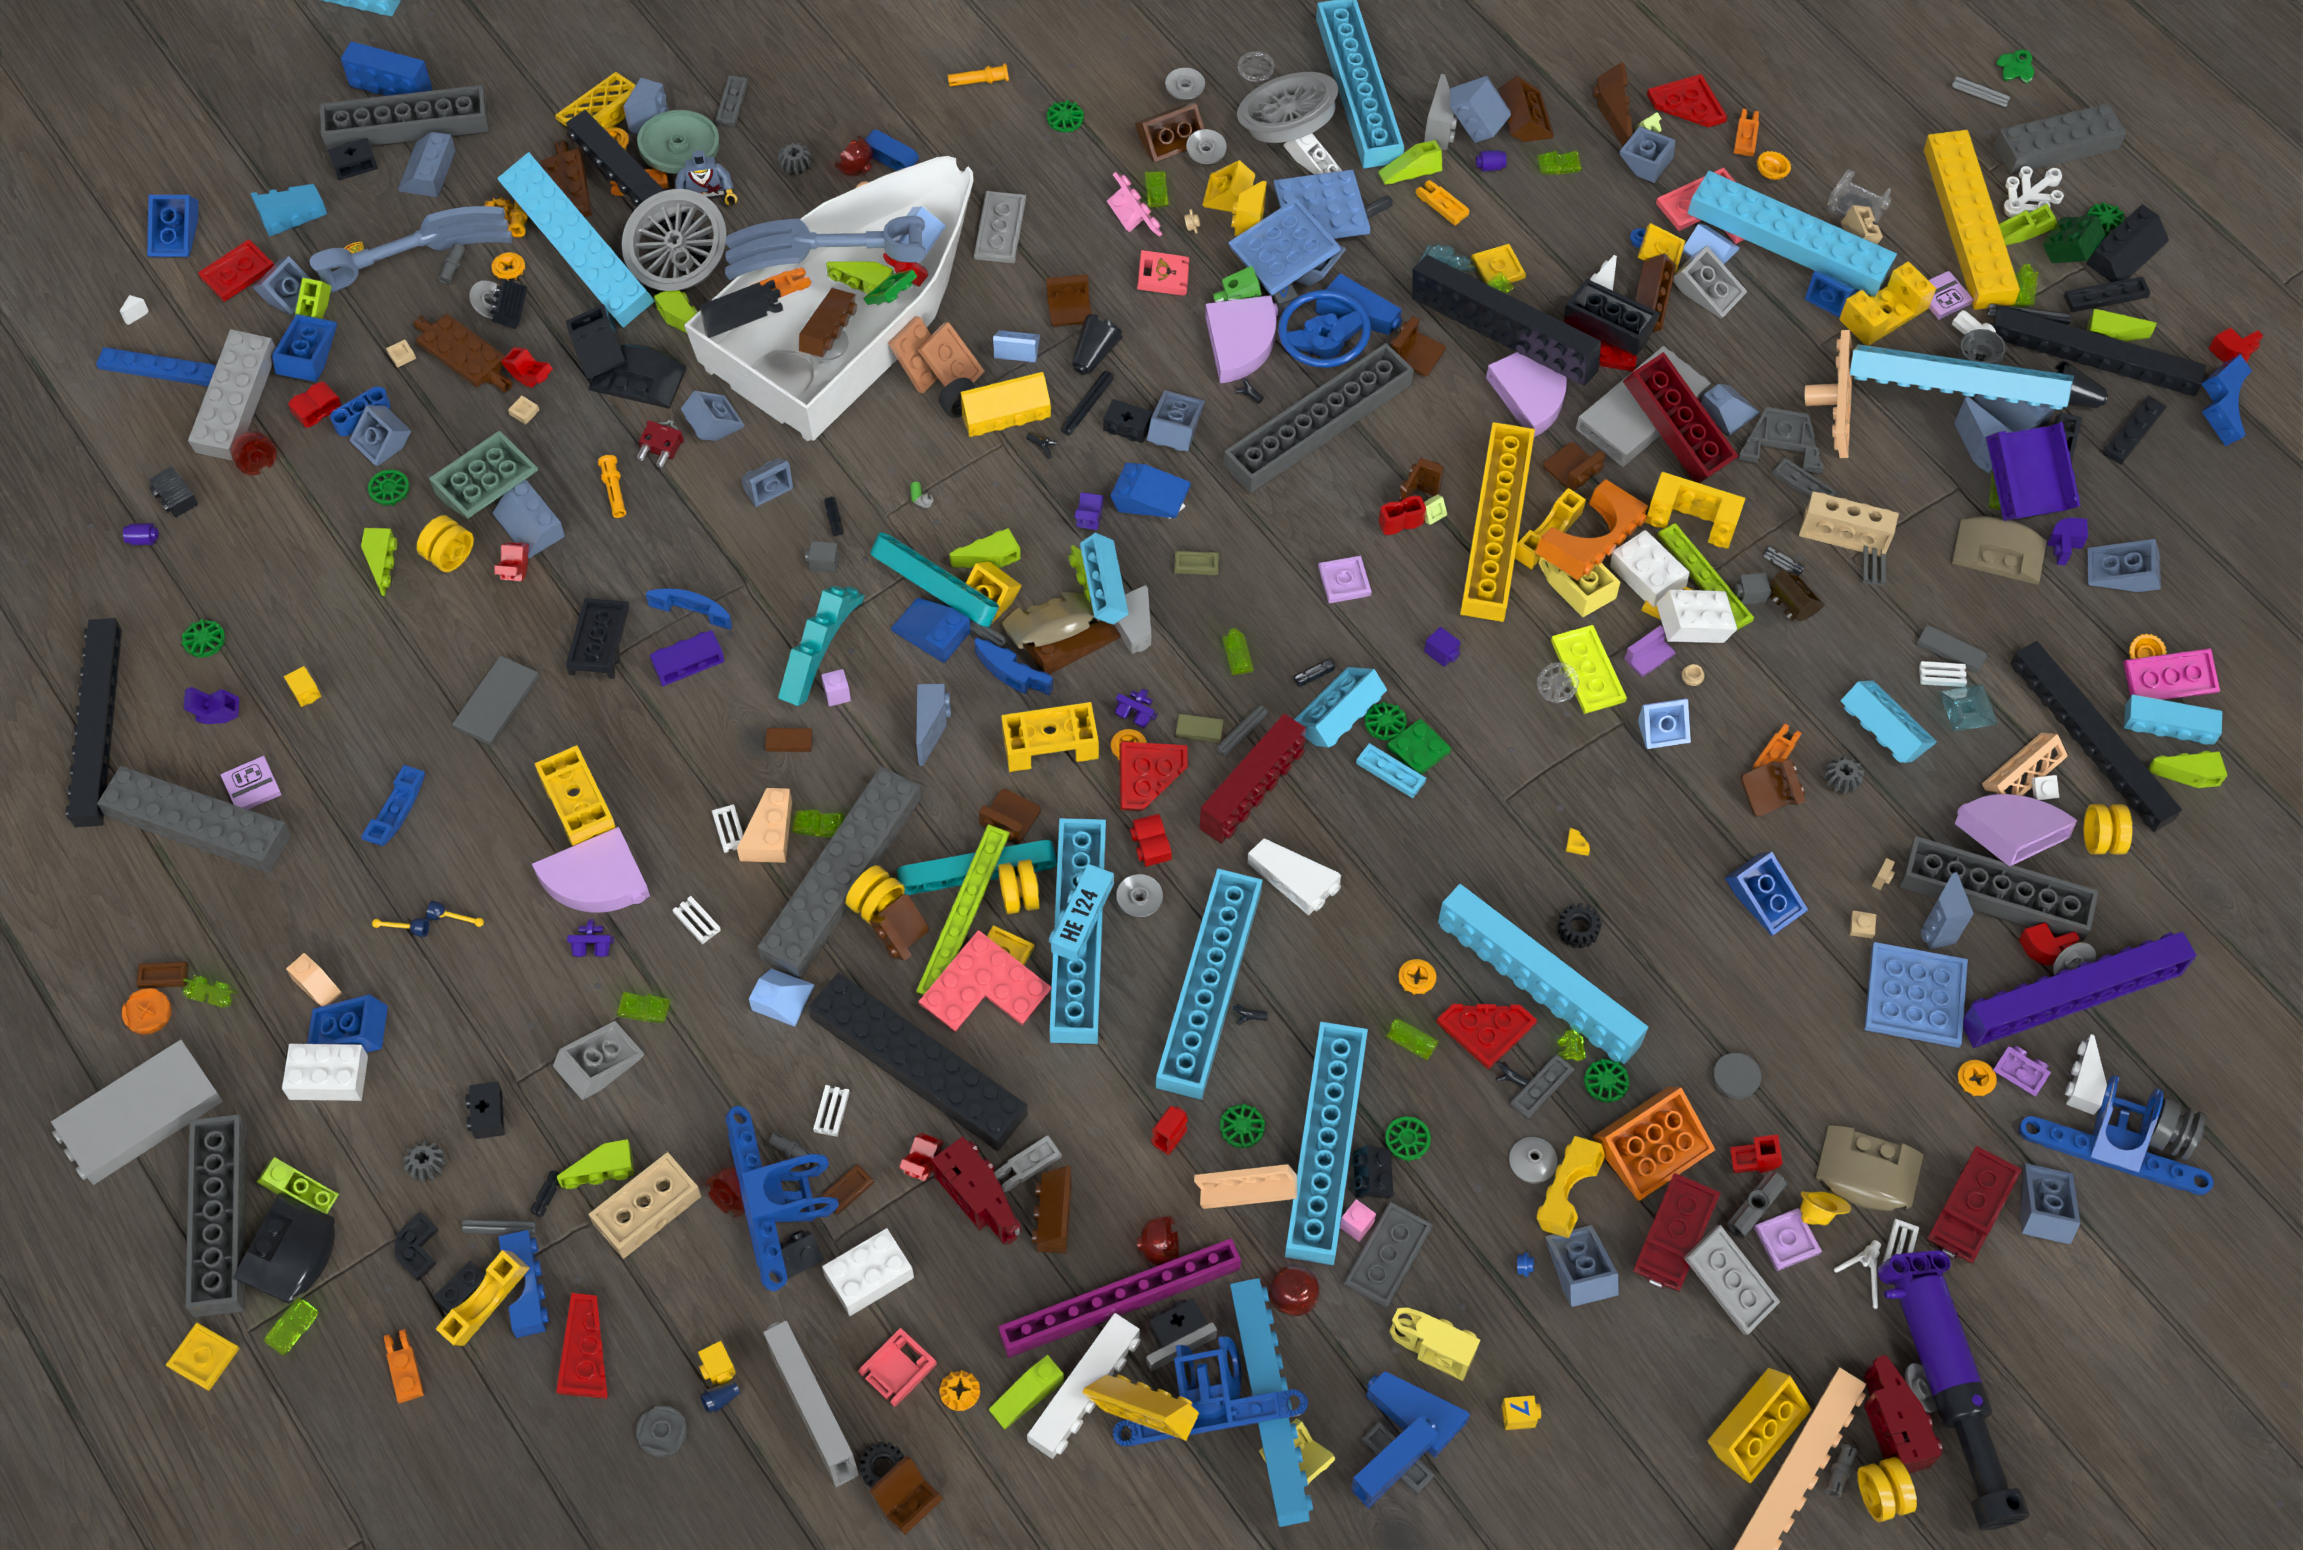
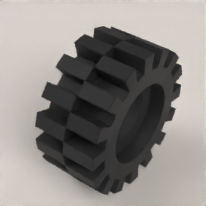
(1580, 938)
(872, 1455)

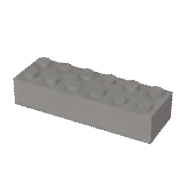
(232, 393)

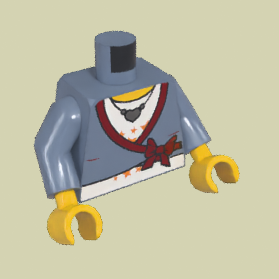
(705, 177)

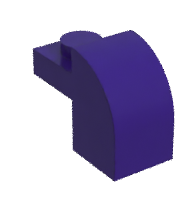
(1089, 511)
(2066, 535)
(212, 708)

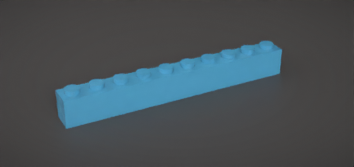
(1263, 1371)

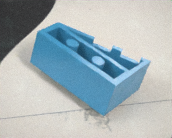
(288, 208)

